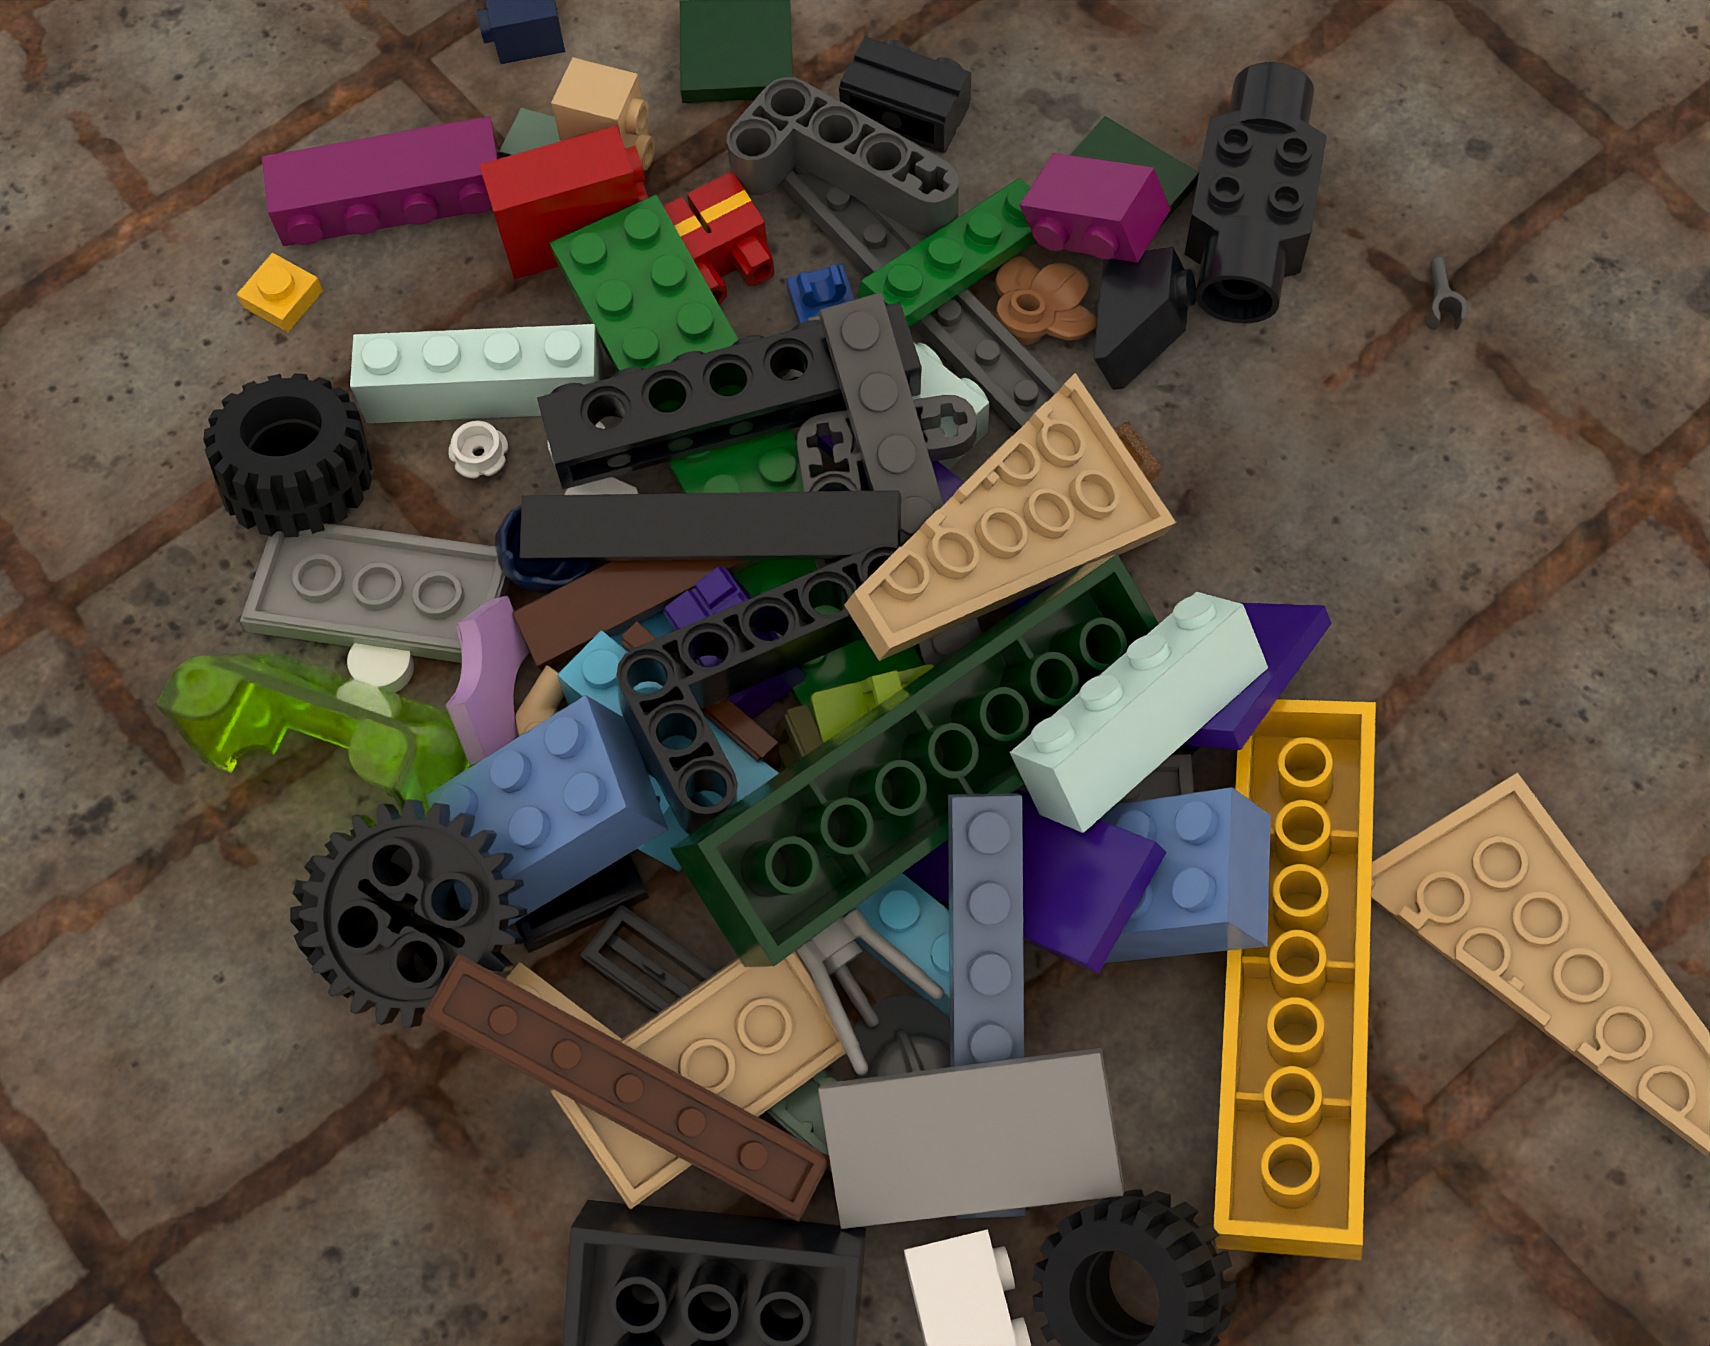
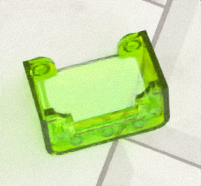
(251, 699)

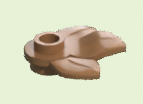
(1043, 301)

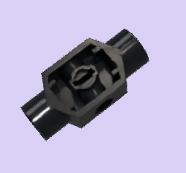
(1255, 194)

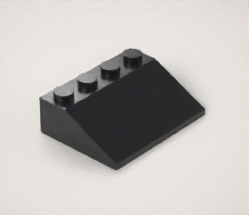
(709, 1279)

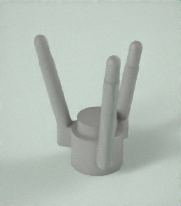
(831, 952)

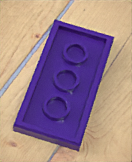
(1074, 883)

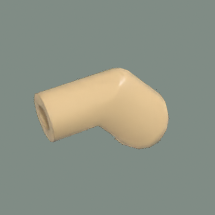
(540, 702)

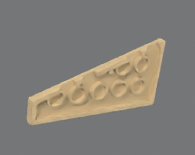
(1021, 522)
(1537, 930)

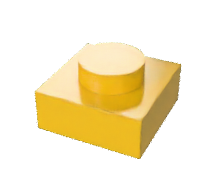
(280, 292)

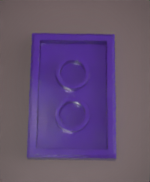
(1286, 639)

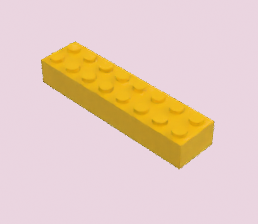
(1301, 1004)

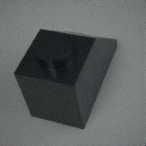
(1140, 312)

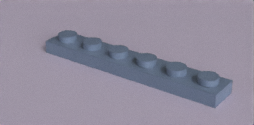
(986, 934)

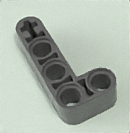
(809, 128)

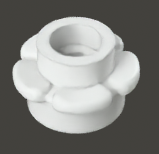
(477, 436)

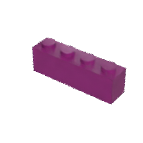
(379, 181)

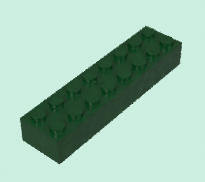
(880, 788)

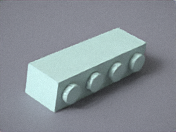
(469, 371)
(1139, 710)

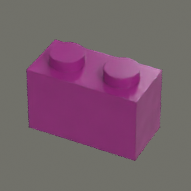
(1095, 207)

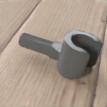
(1444, 298)

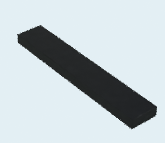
(707, 525)

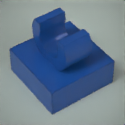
(818, 291)

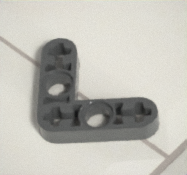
(847, 454)

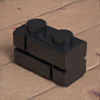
(907, 91)

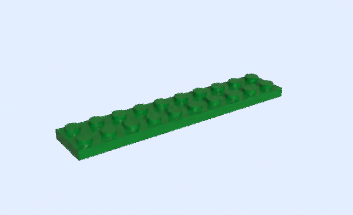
(648, 310)

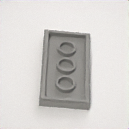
(371, 589)
(971, 1139)

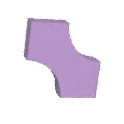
(490, 661)

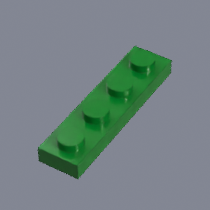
(954, 255)

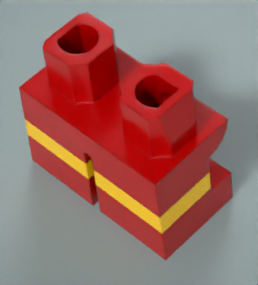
(723, 233)

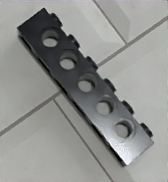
(706, 418)

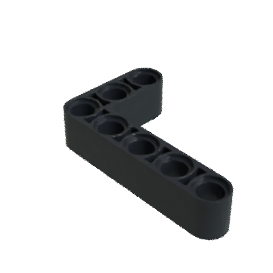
(745, 664)

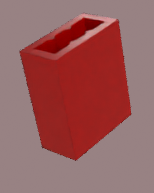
(559, 191)

